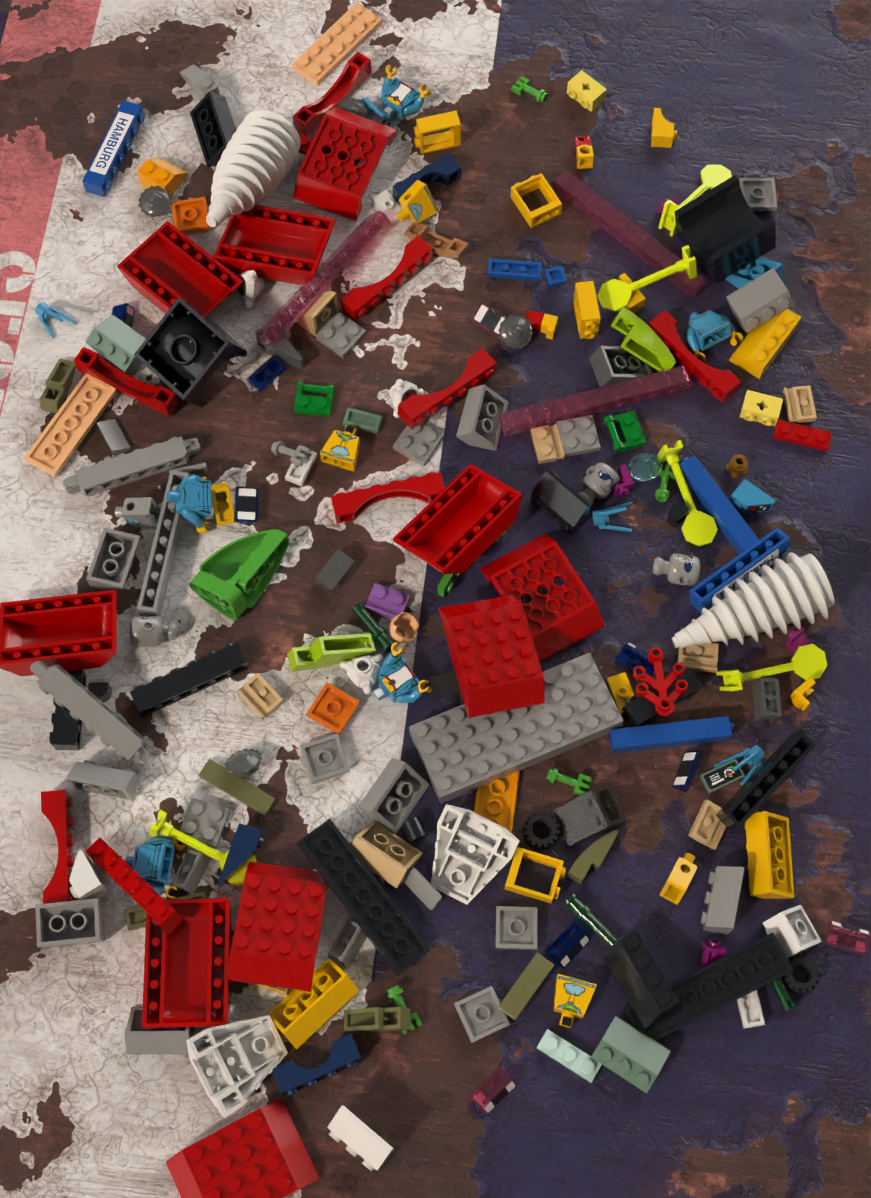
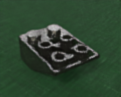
(590, 815)

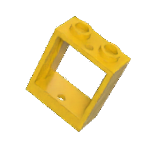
(440, 140)
(543, 213)
(586, 309)
(538, 858)

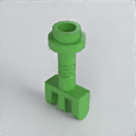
(524, 85)
(662, 493)
(553, 775)
(395, 994)

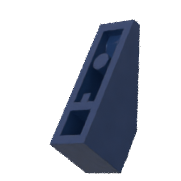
(241, 850)

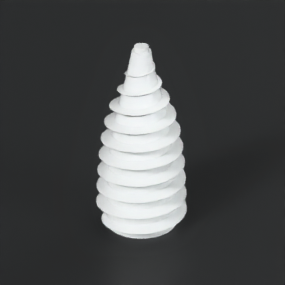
(252, 164)
(763, 604)

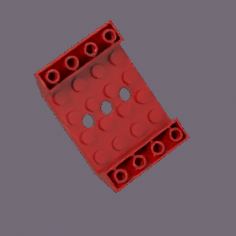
(338, 183)
(564, 612)

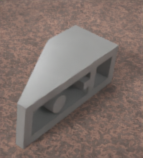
(199, 81)

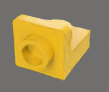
(801, 693)

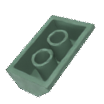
(117, 343)
(631, 1054)

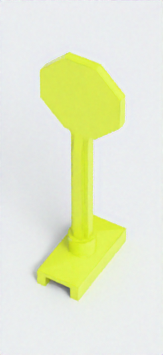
(711, 177)
(616, 293)
(698, 526)
(806, 663)
(167, 829)

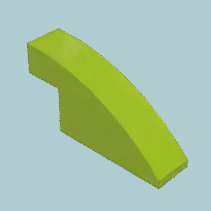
(642, 341)
(330, 651)

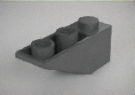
(283, 350)

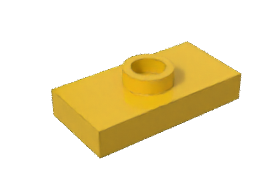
(620, 689)

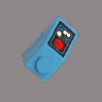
(751, 499)

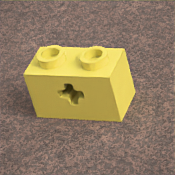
(586, 91)
(769, 406)

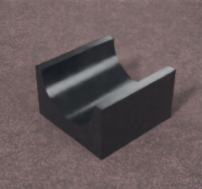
(724, 230)
(187, 350)

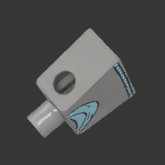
(139, 512)

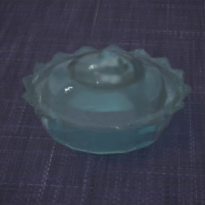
(644, 467)

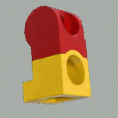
(584, 152)
(542, 323)

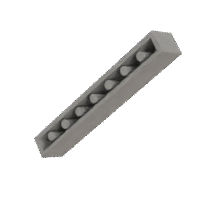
(162, 553)

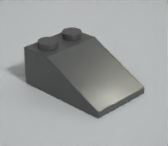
(617, 365)

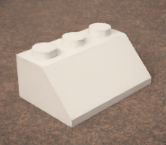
(359, 1139)

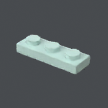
(569, 1056)

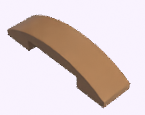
(440, 245)

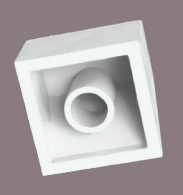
(85, 879)
(793, 930)

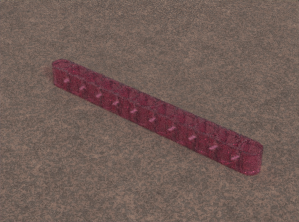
(625, 231)
(318, 283)
(595, 400)

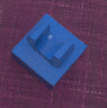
(555, 276)

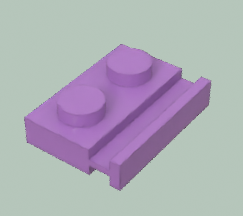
(387, 601)

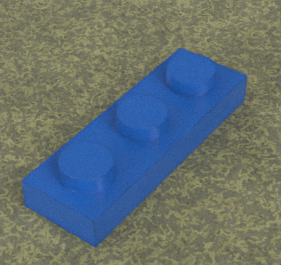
(514, 269)

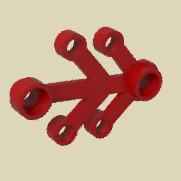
(660, 684)

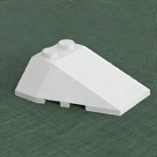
(469, 852)
(235, 1059)

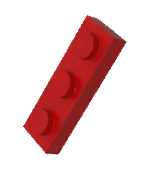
(802, 435)

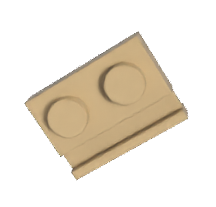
(799, 404)
(547, 443)
(699, 657)
(260, 696)
(707, 826)

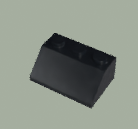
(560, 502)

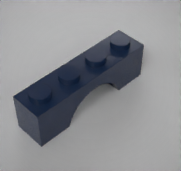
(444, 171)
(292, 1077)

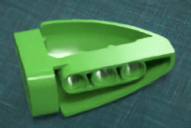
(240, 572)

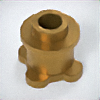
(737, 466)

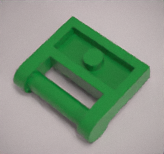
(313, 404)
(630, 429)

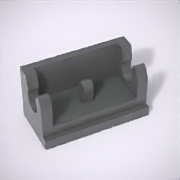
(333, 571)
(766, 699)

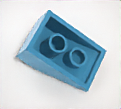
(754, 270)

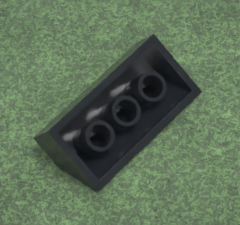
(213, 126)
(642, 980)

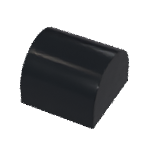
(677, 514)
(101, 690)
(414, 829)

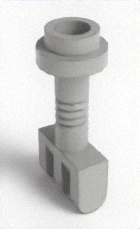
(279, 448)

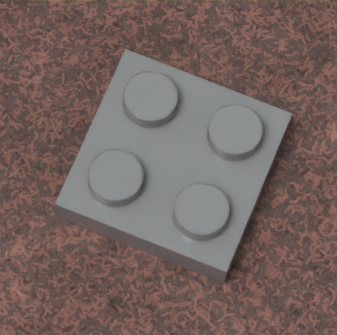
(759, 193)
(340, 334)
(578, 435)
(418, 443)
(324, 758)
(205, 822)
(516, 928)
(481, 1014)

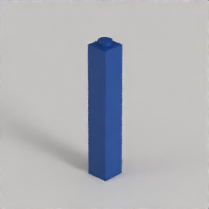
(717, 505)
(670, 734)

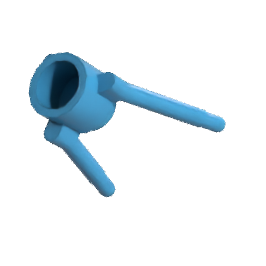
(372, 108)
(48, 312)
(601, 517)
(752, 757)

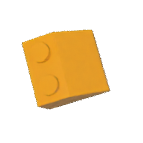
(161, 173)

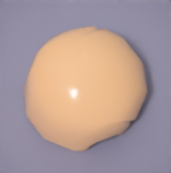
(404, 627)

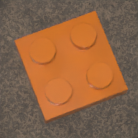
(190, 215)
(333, 708)

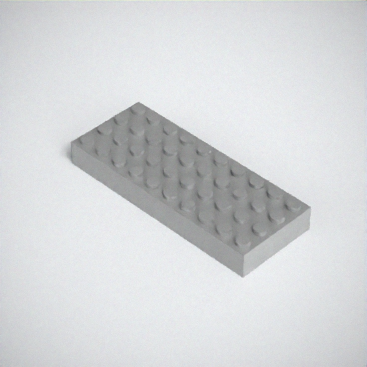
(477, 750)

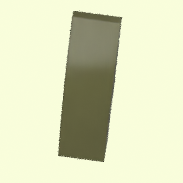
(57, 386)
(592, 857)
(526, 986)
(377, 1019)

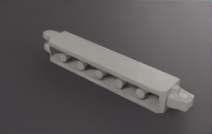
(131, 466)
(91, 711)

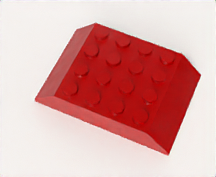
(275, 243)
(175, 267)
(461, 521)
(59, 630)
(493, 655)
(278, 927)
(189, 967)
(246, 1159)

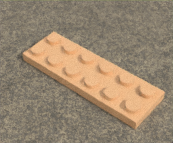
(337, 43)
(70, 425)

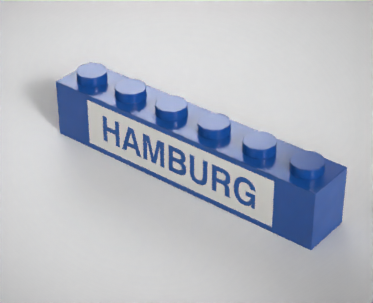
(113, 148)
(751, 560)

